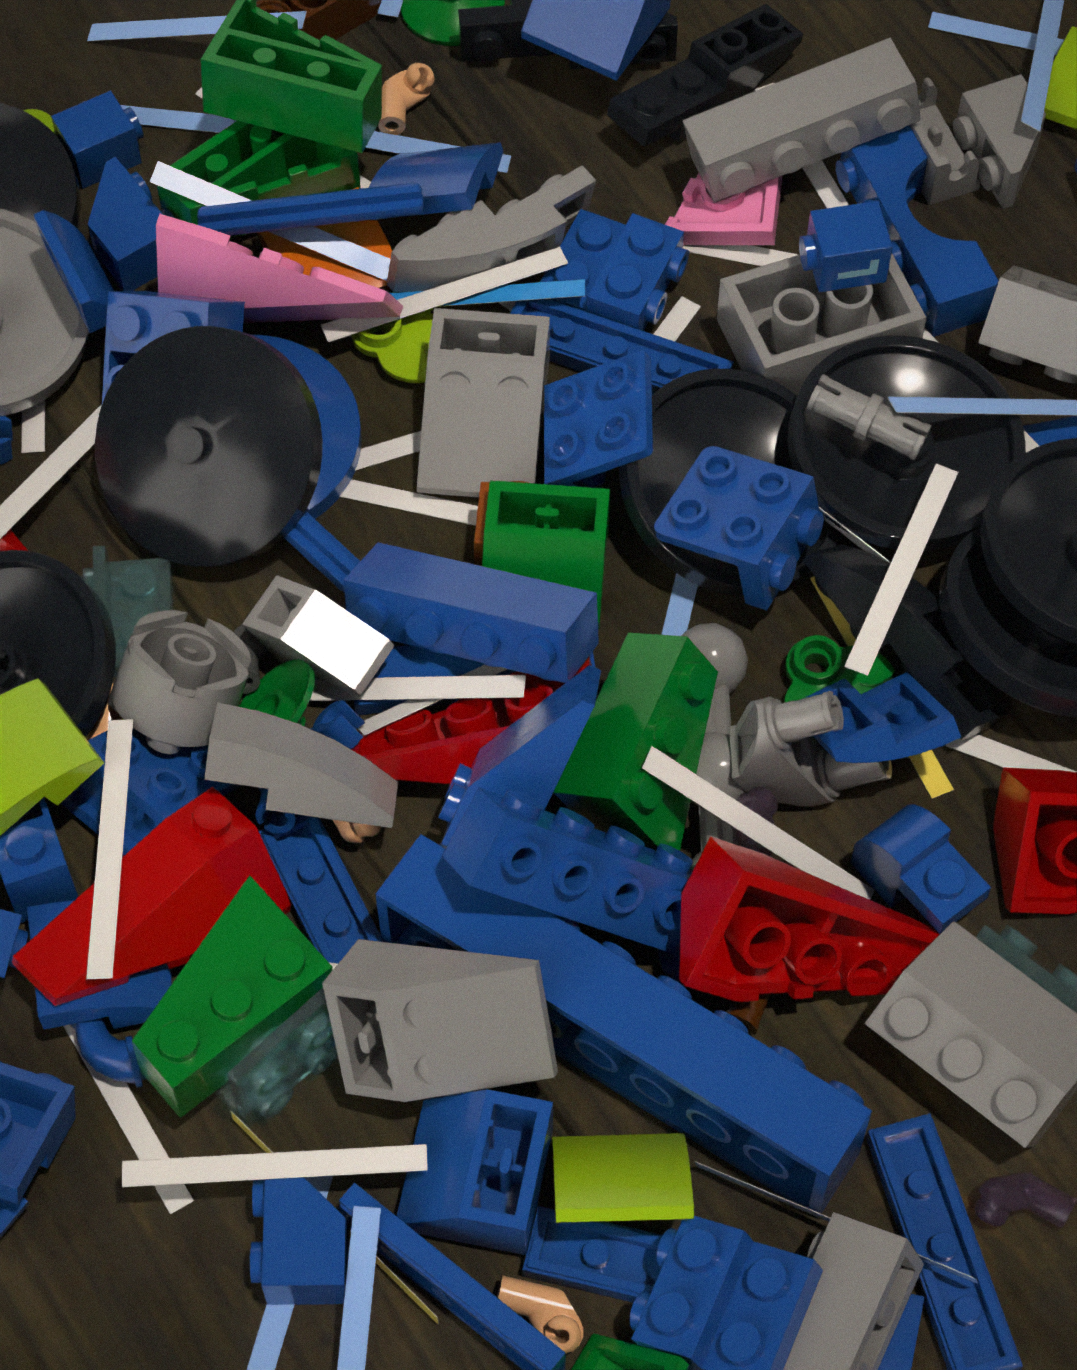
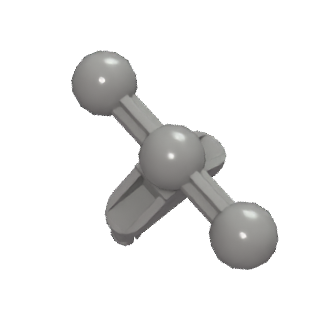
(769, 743)

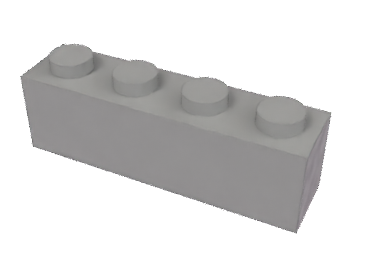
(802, 119)
(857, 1297)

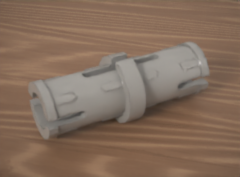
(868, 417)

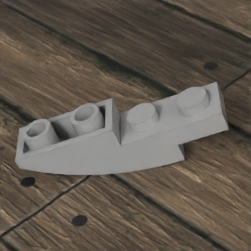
(480, 241)

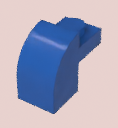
(915, 861)

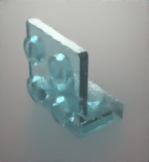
(267, 1075)

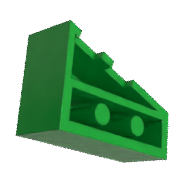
(290, 82)
(262, 166)
(654, 698)
(227, 999)

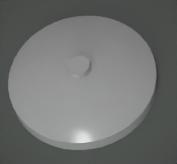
(38, 319)

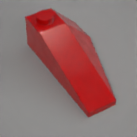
(433, 745)
(1037, 840)
(168, 900)
(779, 930)

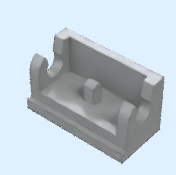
(947, 168)

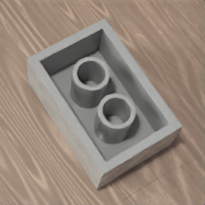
(787, 327)

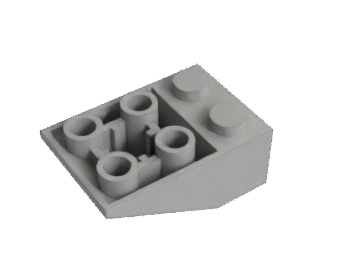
(482, 400)
(437, 1021)

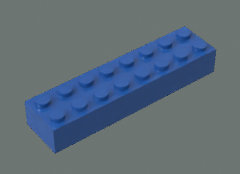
(645, 1034)

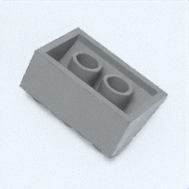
(1034, 321)
(984, 1033)

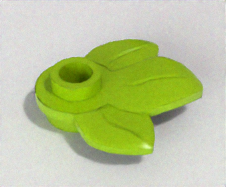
(402, 347)

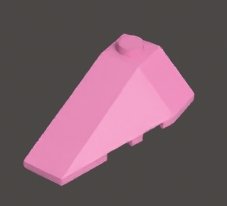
(274, 289)

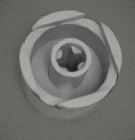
(176, 677)

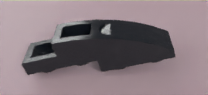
(496, 34)
(717, 70)
(915, 634)

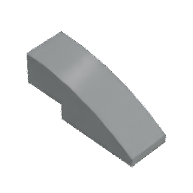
(298, 767)

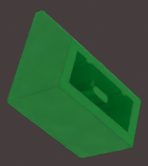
(548, 533)

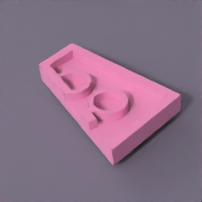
(735, 220)

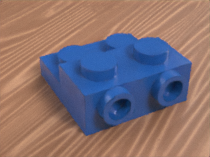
(622, 267)
(33, 1124)
(724, 1299)

